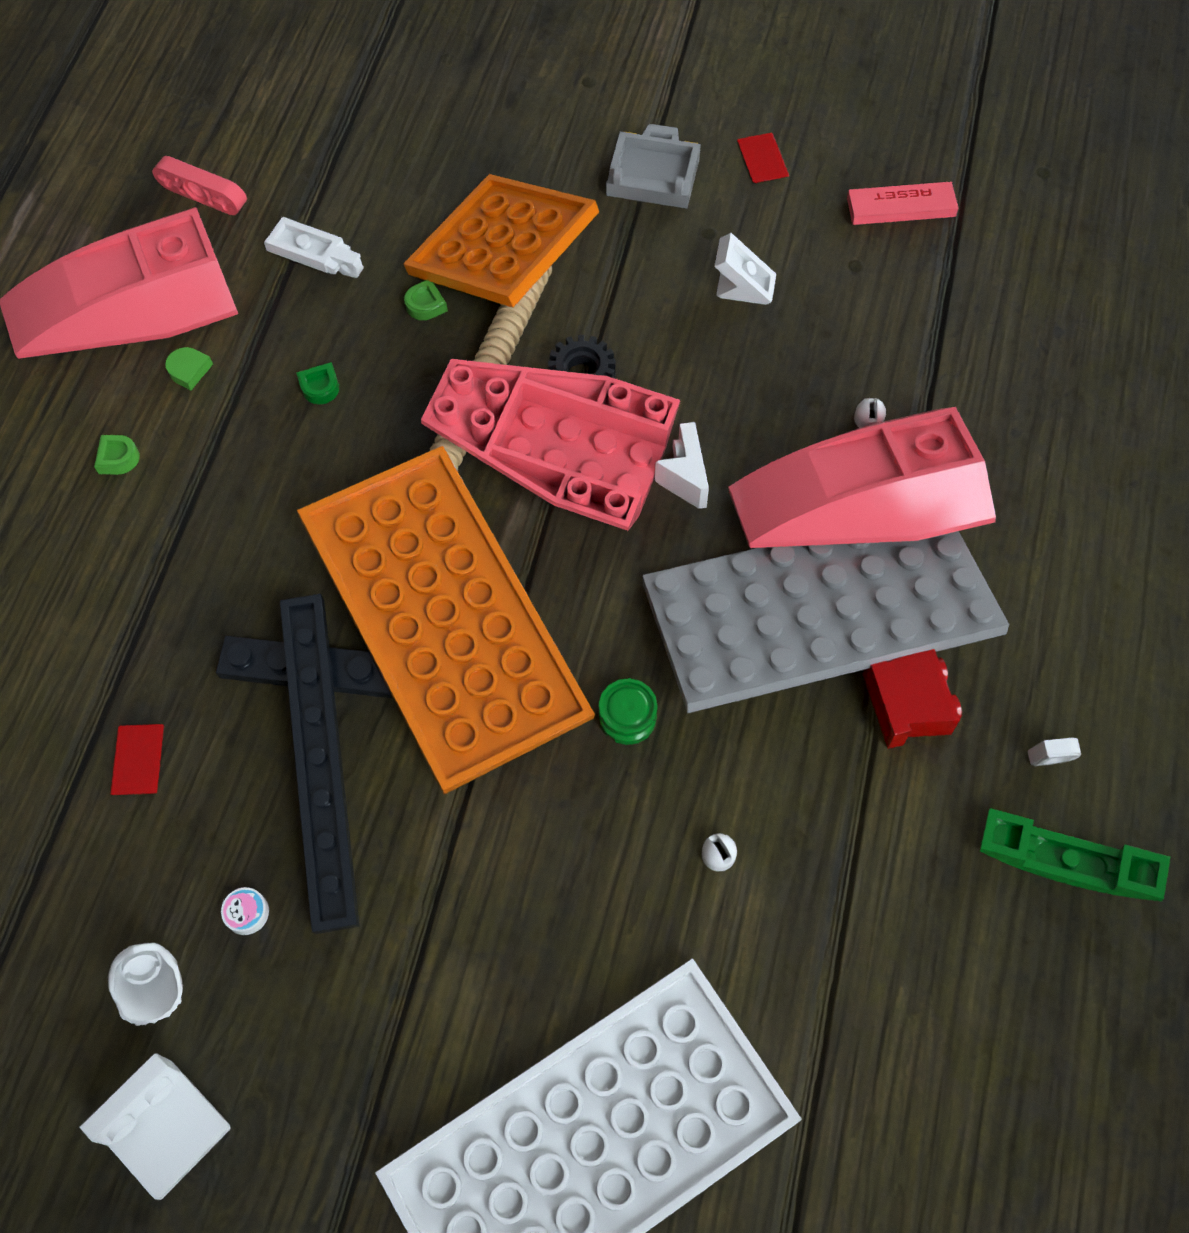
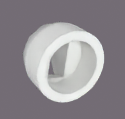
(862, 412)
(713, 858)

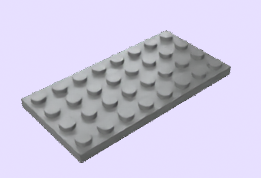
(815, 613)

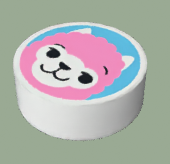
(245, 911)

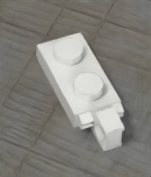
(313, 248)

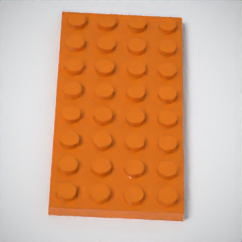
(445, 618)

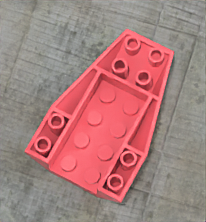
(121, 290)
(558, 433)
(870, 486)

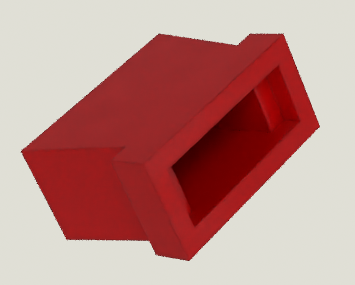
(912, 697)

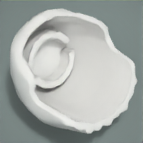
(145, 983)

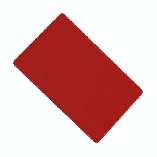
(763, 157)
(137, 759)

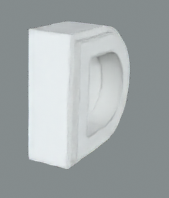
(1054, 751)

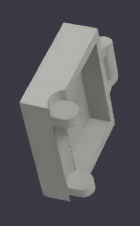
(654, 167)

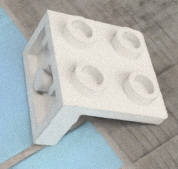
(157, 1125)

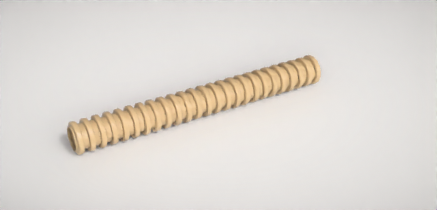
(500, 345)

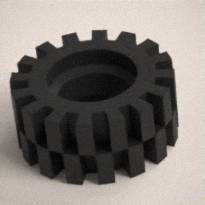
(583, 353)

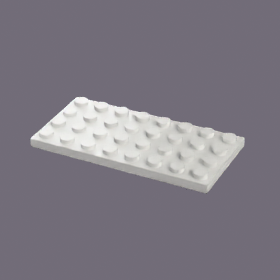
(603, 1127)

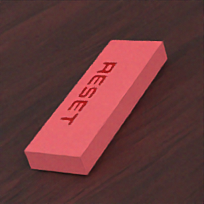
(902, 203)

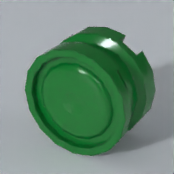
(628, 711)

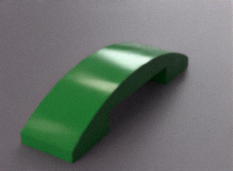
(1074, 861)

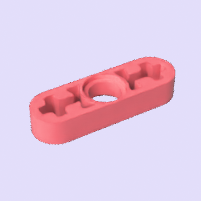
(199, 185)

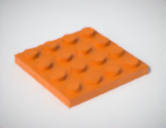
(501, 239)

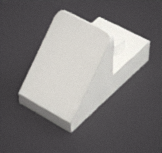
(742, 273)
(686, 471)

